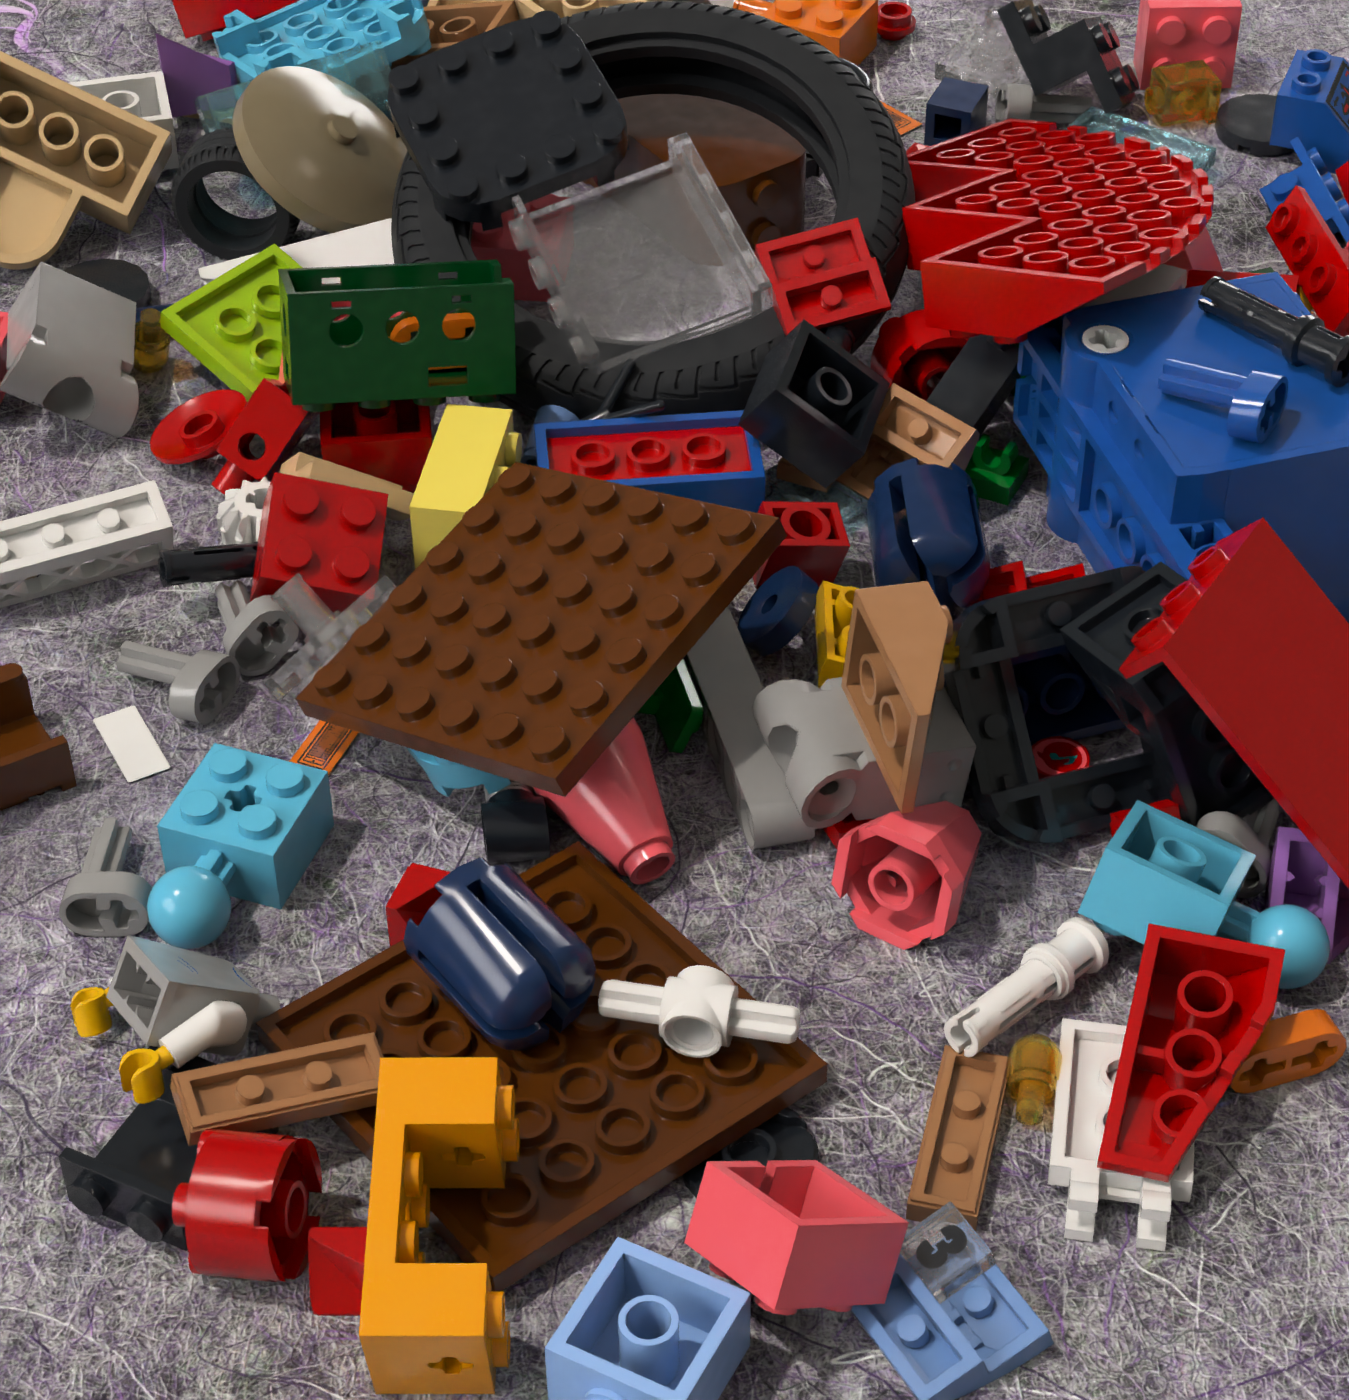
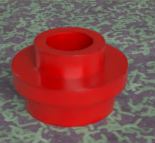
(895, 20)

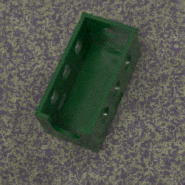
(358, 360)

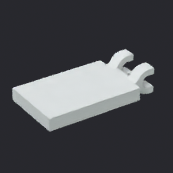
(1079, 1120)

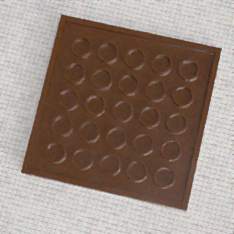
(541, 624)
(597, 1106)

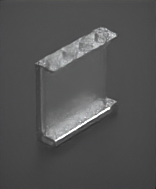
(643, 260)

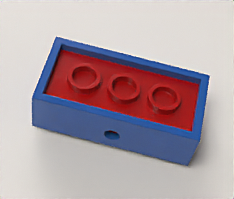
(676, 455)

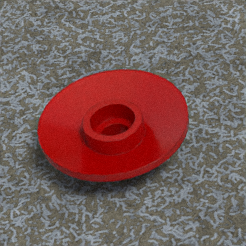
(196, 427)

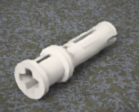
(1044, 974)

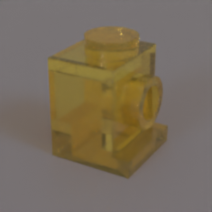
(1183, 93)

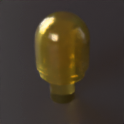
(151, 342)
(1033, 1075)

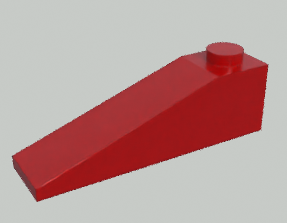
(1186, 1036)

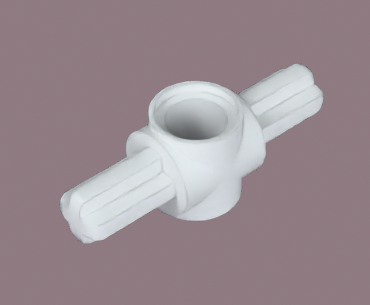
(699, 1011)

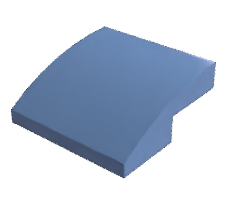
(953, 1344)

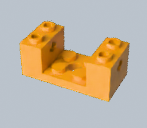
(423, 1321)

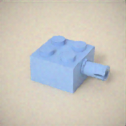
(648, 1332)

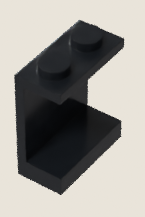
(138, 1168)

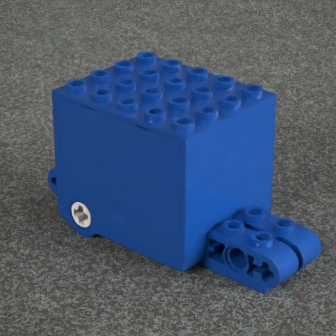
(1157, 473)

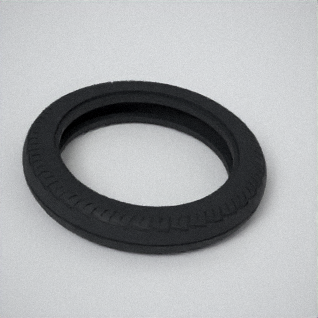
(728, 59)

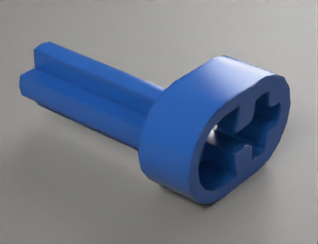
(1253, 400)

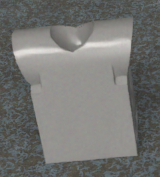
(73, 350)
(831, 763)

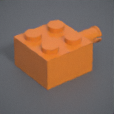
(841, 26)

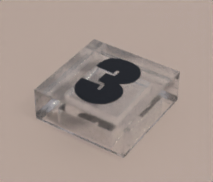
(946, 1252)

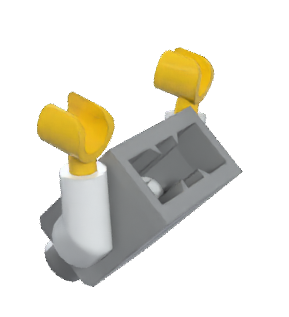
(173, 1003)

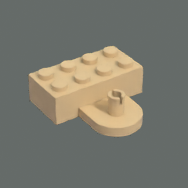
(66, 156)

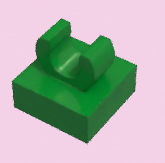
(997, 472)

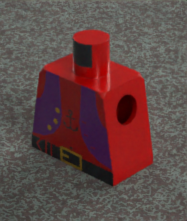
(276, 422)

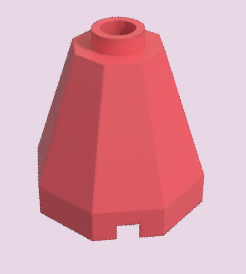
(908, 871)

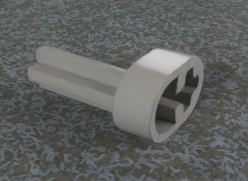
(1019, 102)
(247, 635)
(198, 683)
(1250, 834)
(95, 895)

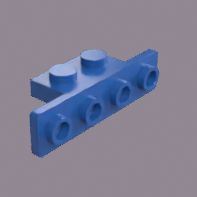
(1320, 188)

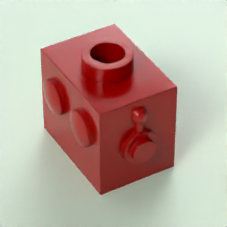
(813, 542)

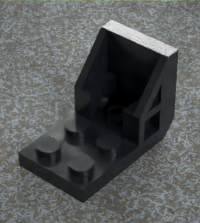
(1193, 754)

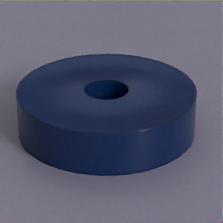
(778, 610)

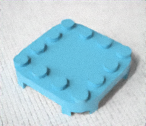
(320, 29)

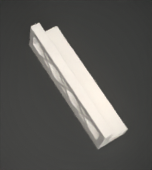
(67, 535)

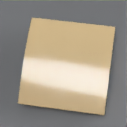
(322, 470)

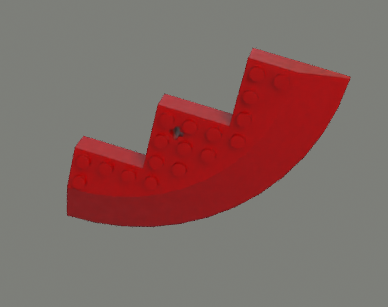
(1042, 222)

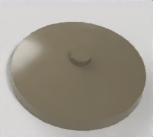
(318, 147)

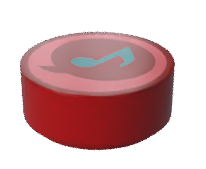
(1059, 755)

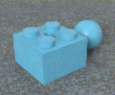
(236, 831)
(1189, 881)

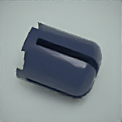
(929, 529)
(502, 956)

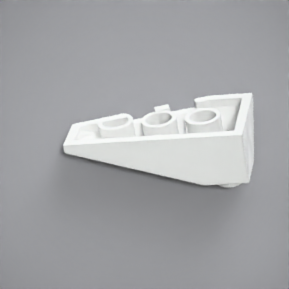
(351, 247)

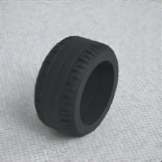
(209, 224)

